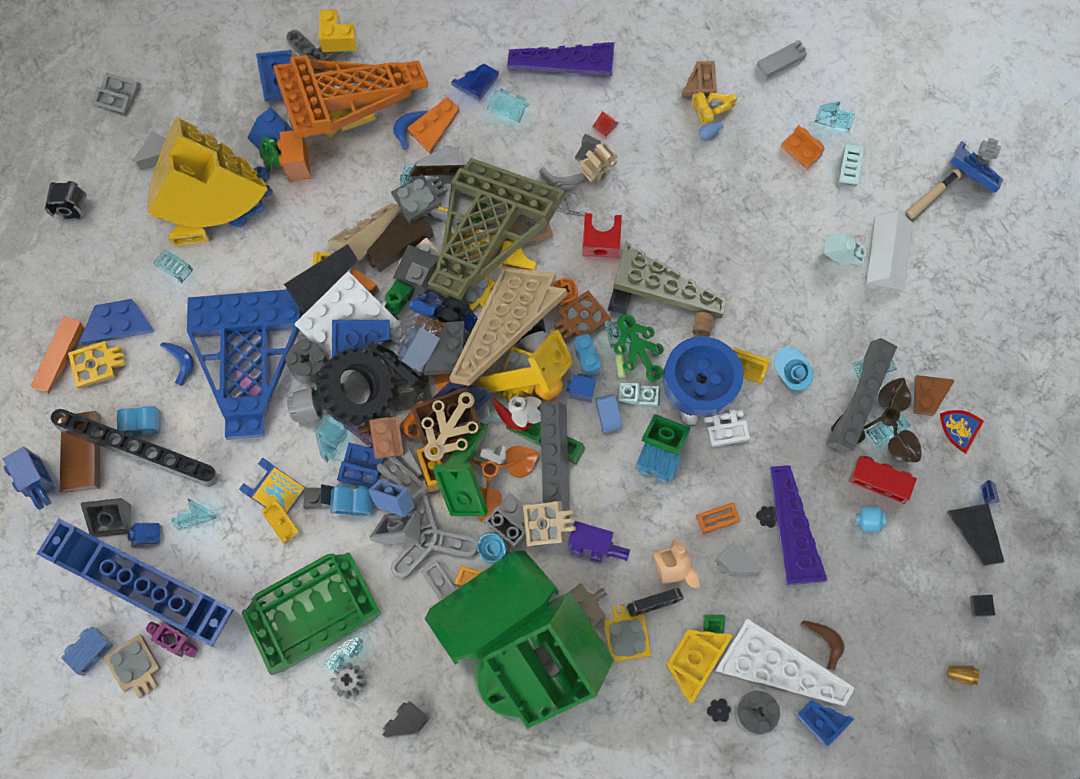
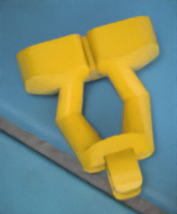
(705, 112)

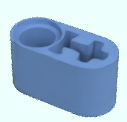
(609, 413)

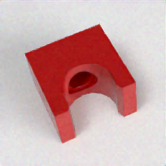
(599, 243)

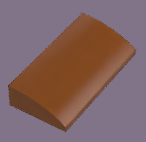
(79, 459)

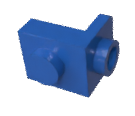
(144, 534)

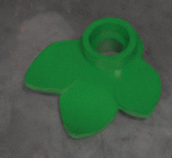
(269, 153)

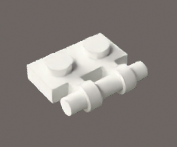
(727, 433)

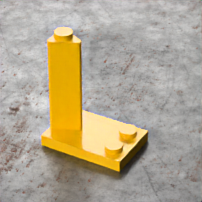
(547, 367)

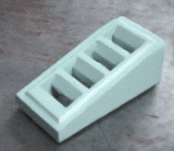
(853, 153)

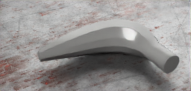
(550, 179)

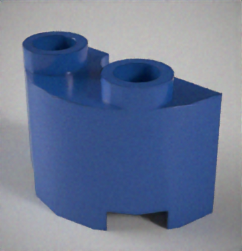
(427, 304)

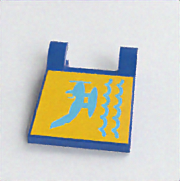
(274, 486)

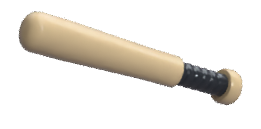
(925, 200)

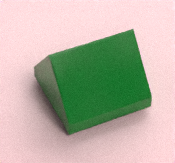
(713, 622)

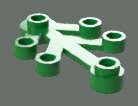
(637, 346)

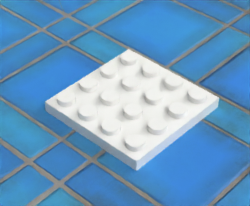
(343, 301)

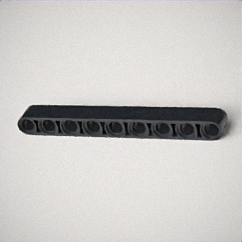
(127, 441)

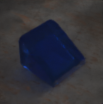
(990, 492)

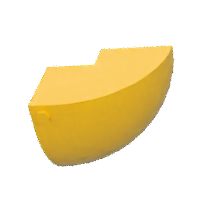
(201, 180)

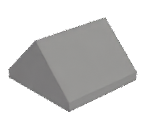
(397, 529)

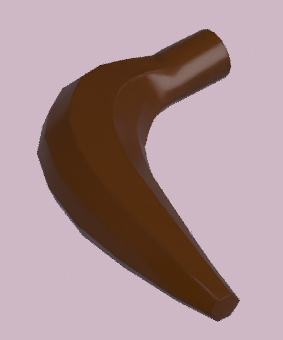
(831, 637)

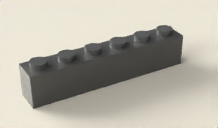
(554, 453)

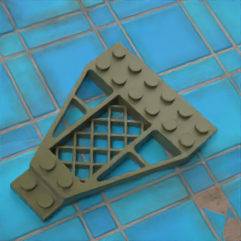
(502, 190)

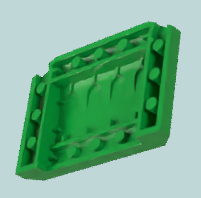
(490, 606)
(309, 611)

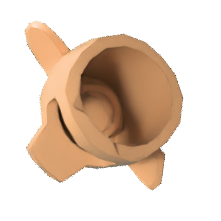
(675, 565)

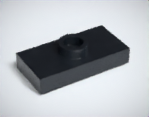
(619, 301)

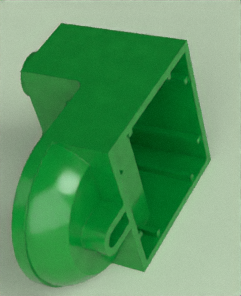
(516, 682)

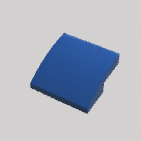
(359, 466)

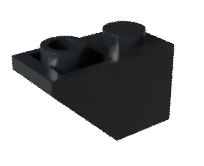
(407, 722)

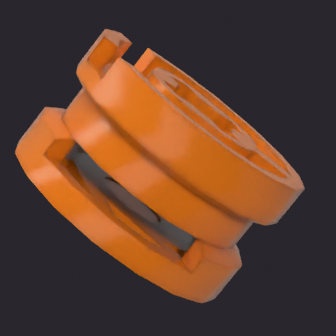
(571, 288)

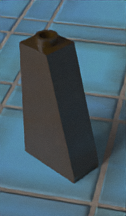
(395, 240)

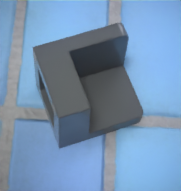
(587, 143)

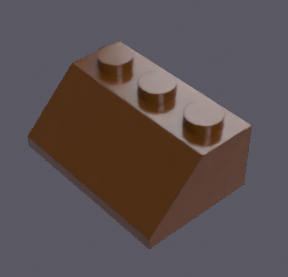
(451, 402)

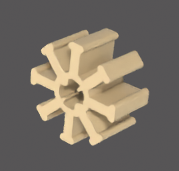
(598, 162)

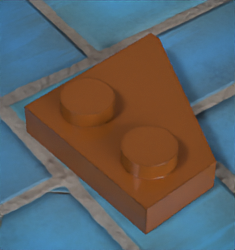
(929, 394)

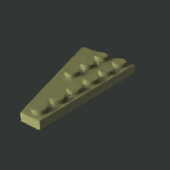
(662, 283)

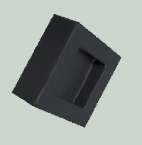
(982, 605)

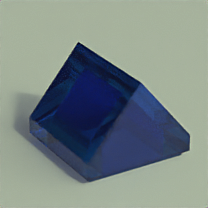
(470, 320)

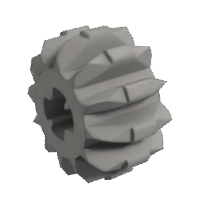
(343, 687)

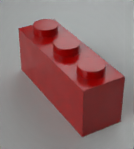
(882, 479)

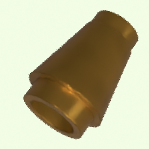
(964, 674)

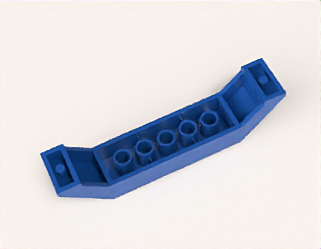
(135, 582)

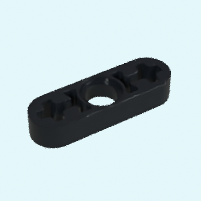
(655, 602)

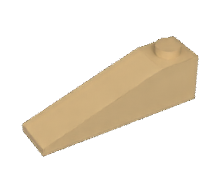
(366, 232)

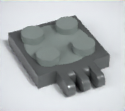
(419, 196)

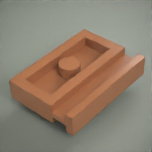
(386, 437)

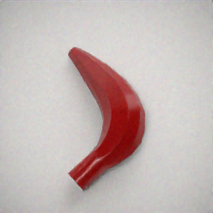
(506, 415)

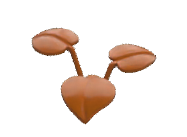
(520, 463)

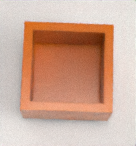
(294, 156)

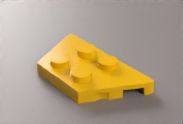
(695, 660)

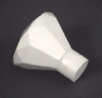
(687, 419)

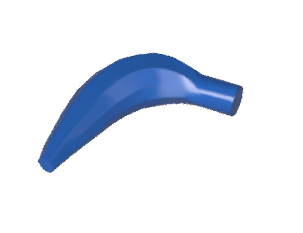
(403, 123)
(183, 357)

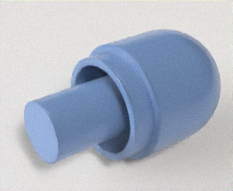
(710, 130)

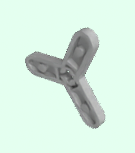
(443, 542)

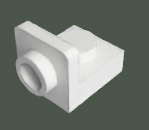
(489, 455)

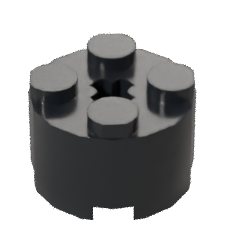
(65, 200)

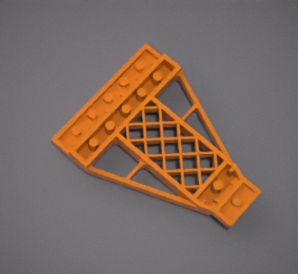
(309, 106)

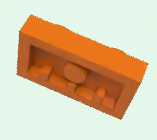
(803, 147)

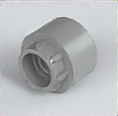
(304, 406)

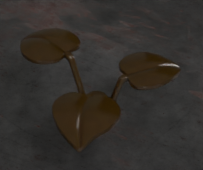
(897, 398)

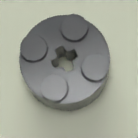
(298, 357)
(768, 709)

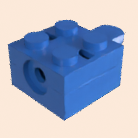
(29, 476)

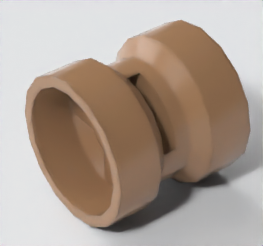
(702, 324)

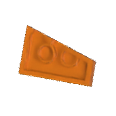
(432, 125)

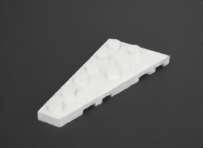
(771, 662)

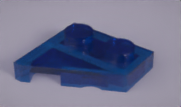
(476, 81)

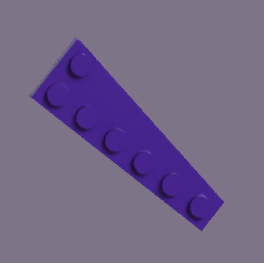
(578, 59)
(797, 545)

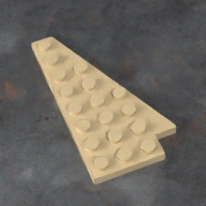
(511, 310)

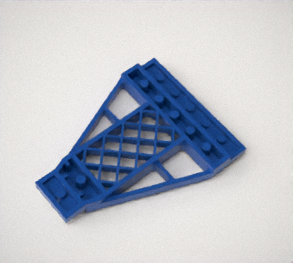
(236, 315)

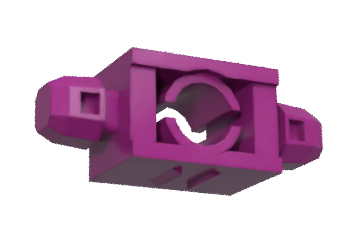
(159, 635)

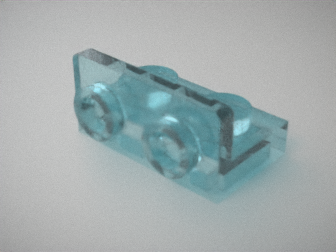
(507, 105)

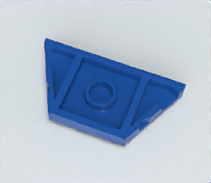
(115, 321)

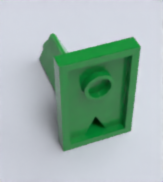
(459, 481)

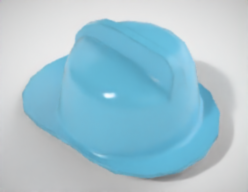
(793, 368)

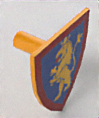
(961, 428)

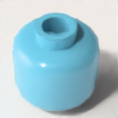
(871, 519)

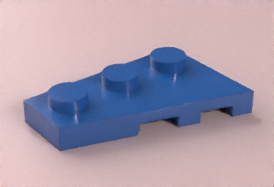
(358, 333)

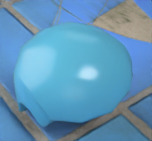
(492, 547)

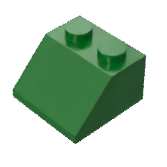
(666, 434)

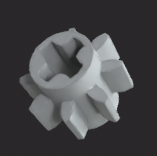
(989, 149)

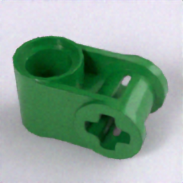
(398, 296)

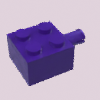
(594, 544)

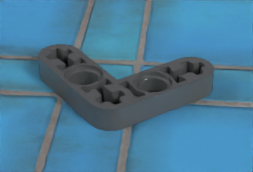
(304, 42)

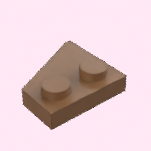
(701, 79)

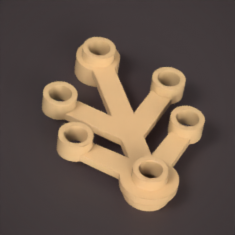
(447, 429)

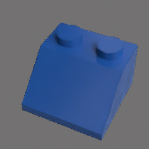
(267, 125)

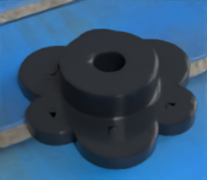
(764, 520)
(722, 705)

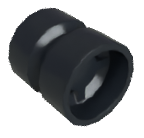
(453, 310)

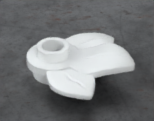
(524, 410)

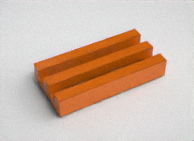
(704, 530)

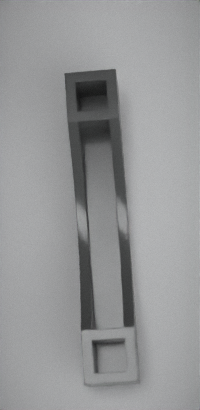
(875, 366)

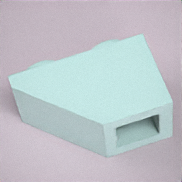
(844, 249)

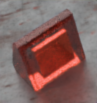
(605, 124)

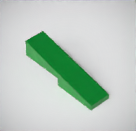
(533, 434)

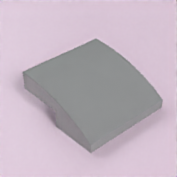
(116, 93)

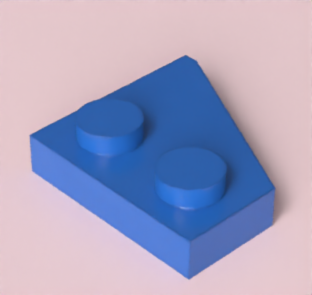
(823, 722)

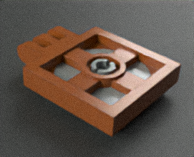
(581, 316)

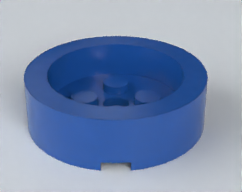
(706, 358)

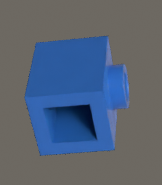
(581, 387)

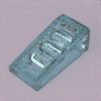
(182, 274)

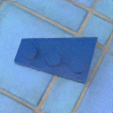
(268, 79)
(970, 164)

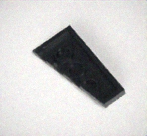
(318, 279)

